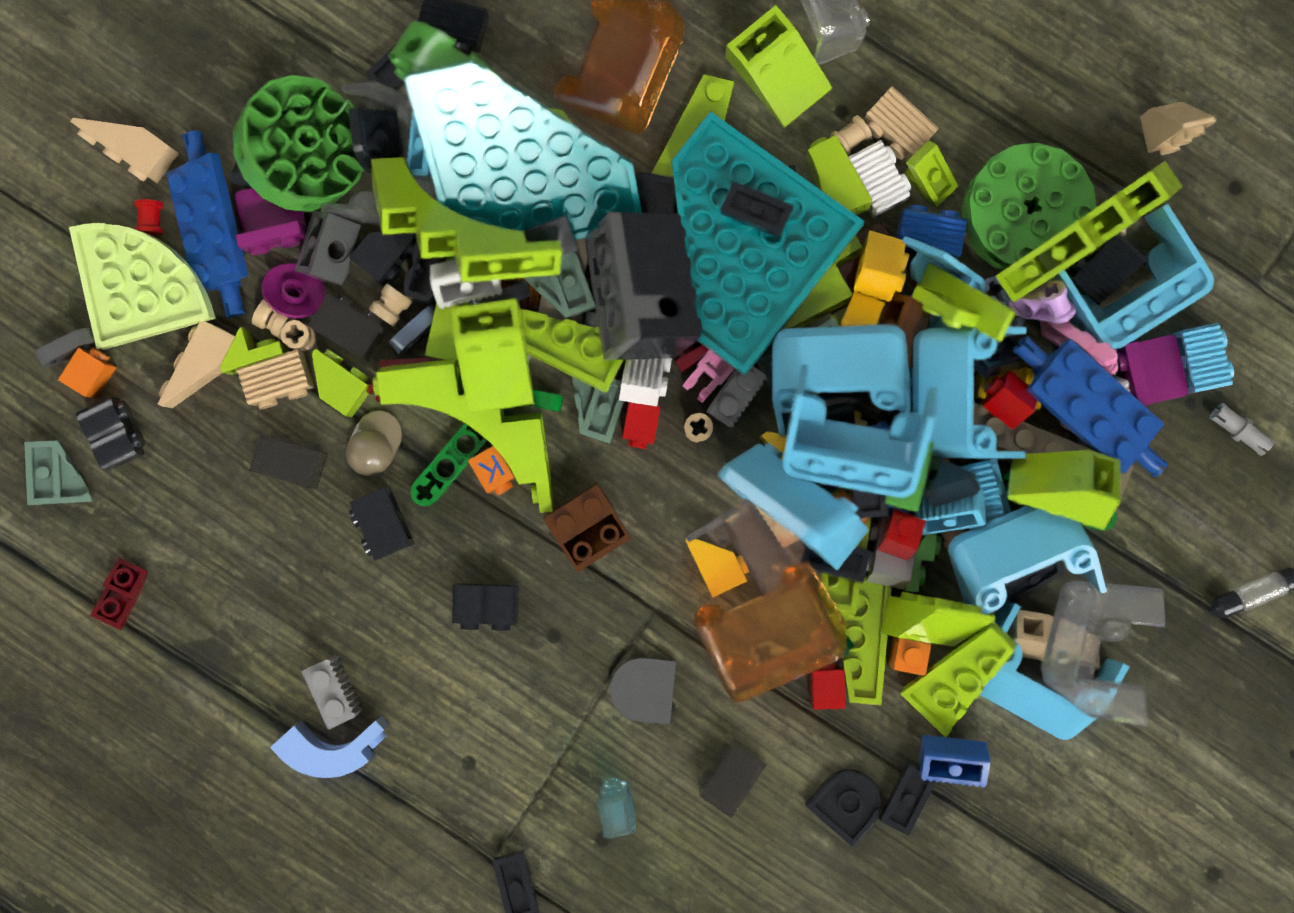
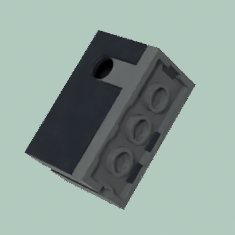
(642, 286)

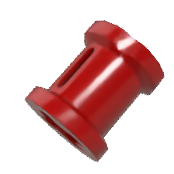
(149, 216)

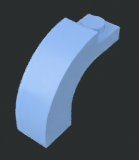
(316, 758)

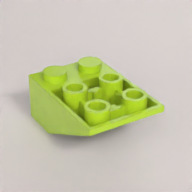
(778, 66)
(492, 355)
(1068, 484)
(932, 619)

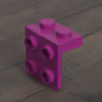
(267, 224)
(1153, 369)

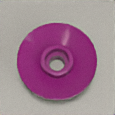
(285, 281)

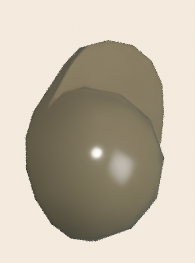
(373, 443)

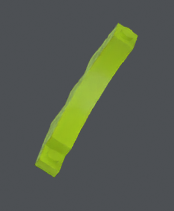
(840, 181)
(1089, 232)
(478, 248)
(516, 437)

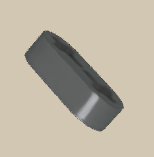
(64, 347)

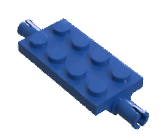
(208, 223)
(1093, 404)

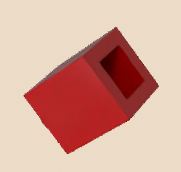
(1009, 399)
(641, 425)
(901, 535)
(827, 687)

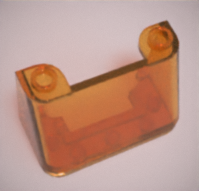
(625, 63)
(773, 635)

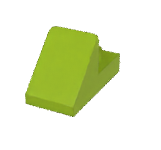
(930, 174)
(243, 351)

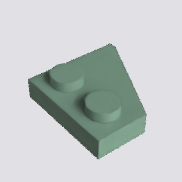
(566, 291)
(597, 410)
(53, 475)

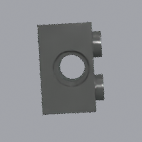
(314, 255)

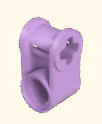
(1045, 303)

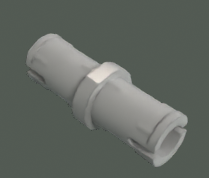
(1241, 429)

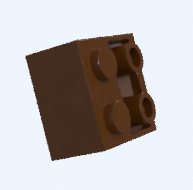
(586, 527)

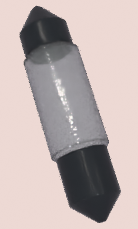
(1254, 593)

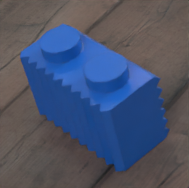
(940, 230)
(954, 760)

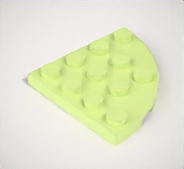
(135, 285)

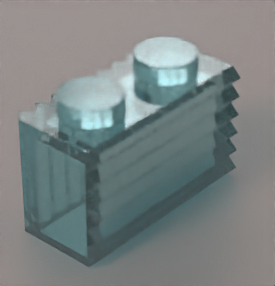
(616, 808)

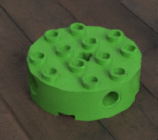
(425, 49)
(296, 144)
(1021, 176)

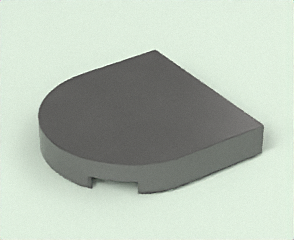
(644, 689)

